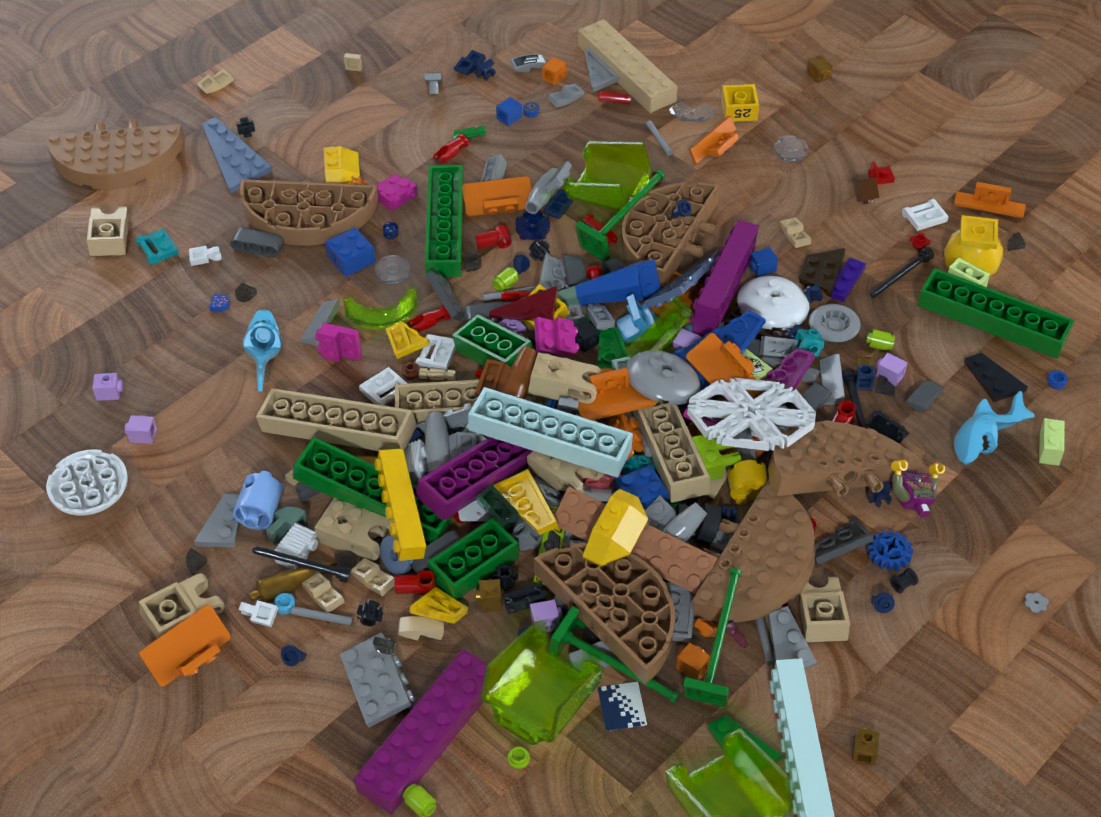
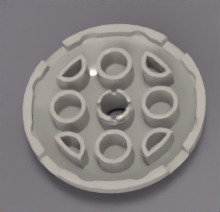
(663, 377)

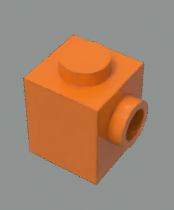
(554, 71)
(692, 661)

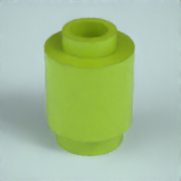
(505, 279)
(880, 340)
(419, 800)

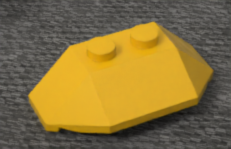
(340, 165)
(616, 529)

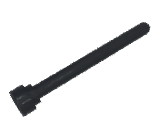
(925, 255)
(849, 379)
(341, 573)

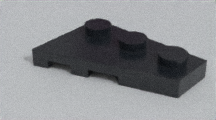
(993, 378)

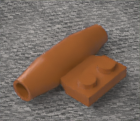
(509, 380)

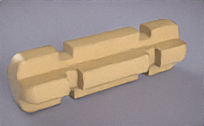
(437, 374)

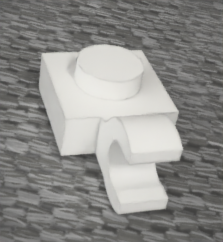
(201, 255)
(261, 613)

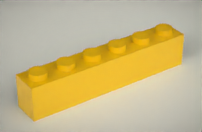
(400, 504)

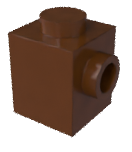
(866, 190)

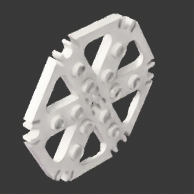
(757, 414)

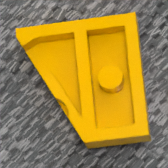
(405, 340)
(439, 606)

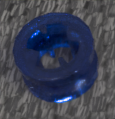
(390, 226)

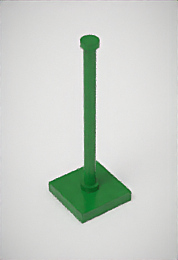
(596, 242)
(565, 635)
(705, 690)

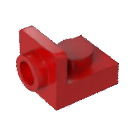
(883, 174)

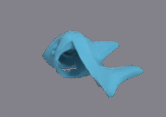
(262, 342)
(986, 422)

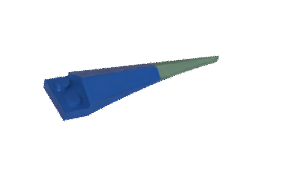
(636, 279)

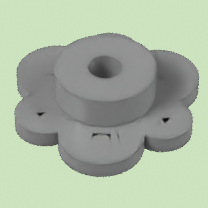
(1036, 602)

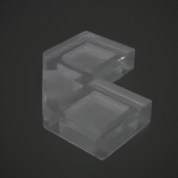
(698, 114)

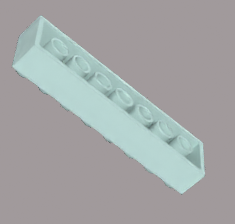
(550, 432)
(800, 740)

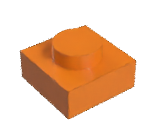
(706, 627)

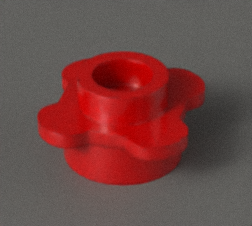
(919, 241)

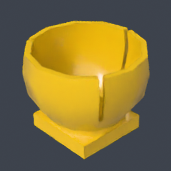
(976, 243)

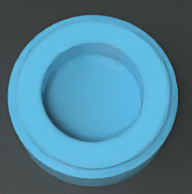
(284, 602)

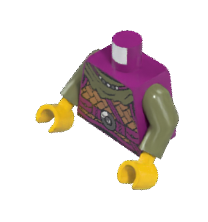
(915, 489)

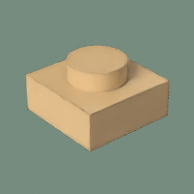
(353, 62)

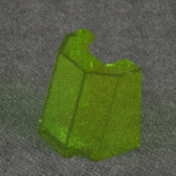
(612, 174)
(536, 690)
(735, 784)

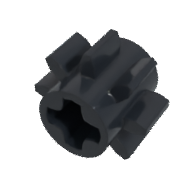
(245, 127)
(538, 250)
(506, 575)
(369, 613)

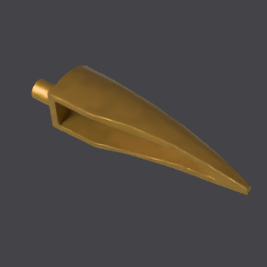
(283, 582)

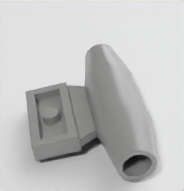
(546, 187)
(440, 445)
(664, 518)

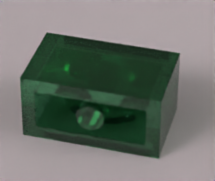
(497, 507)

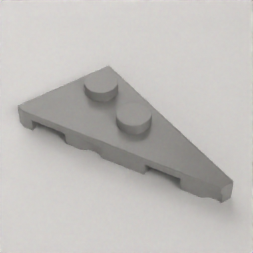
(599, 73)
(455, 420)

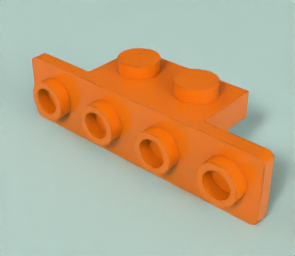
(716, 141)
(990, 199)

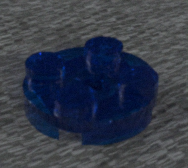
(526, 231)

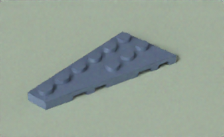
(233, 155)
(683, 282)

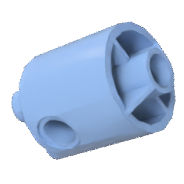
(258, 500)

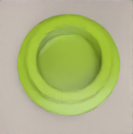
(518, 758)

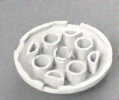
(774, 299)
(92, 468)

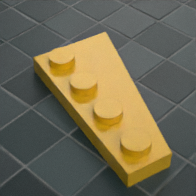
(529, 502)

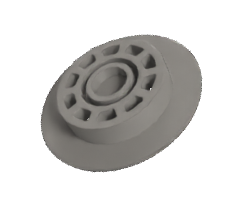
(835, 322)

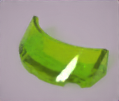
(381, 317)
(663, 329)

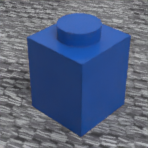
(509, 111)
(763, 262)

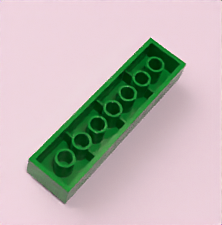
(444, 220)
(995, 313)
(356, 483)

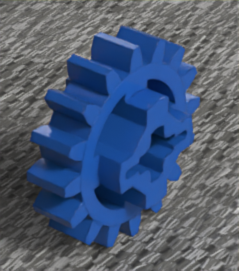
(890, 550)

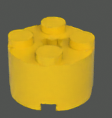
(746, 480)

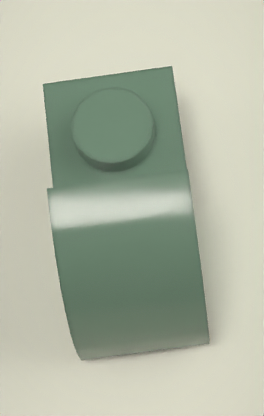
(284, 521)

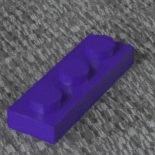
(847, 279)

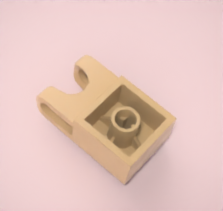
(107, 232)
(561, 378)
(559, 473)
(352, 529)
(176, 603)
(823, 612)

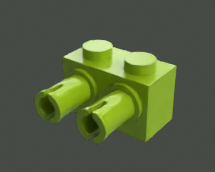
(712, 459)

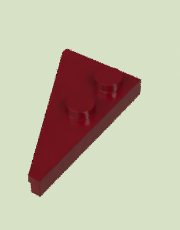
(529, 308)

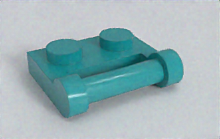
(162, 244)

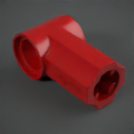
(498, 237)
(845, 412)
(415, 583)

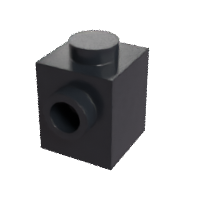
(587, 335)

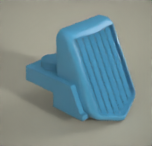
(637, 320)

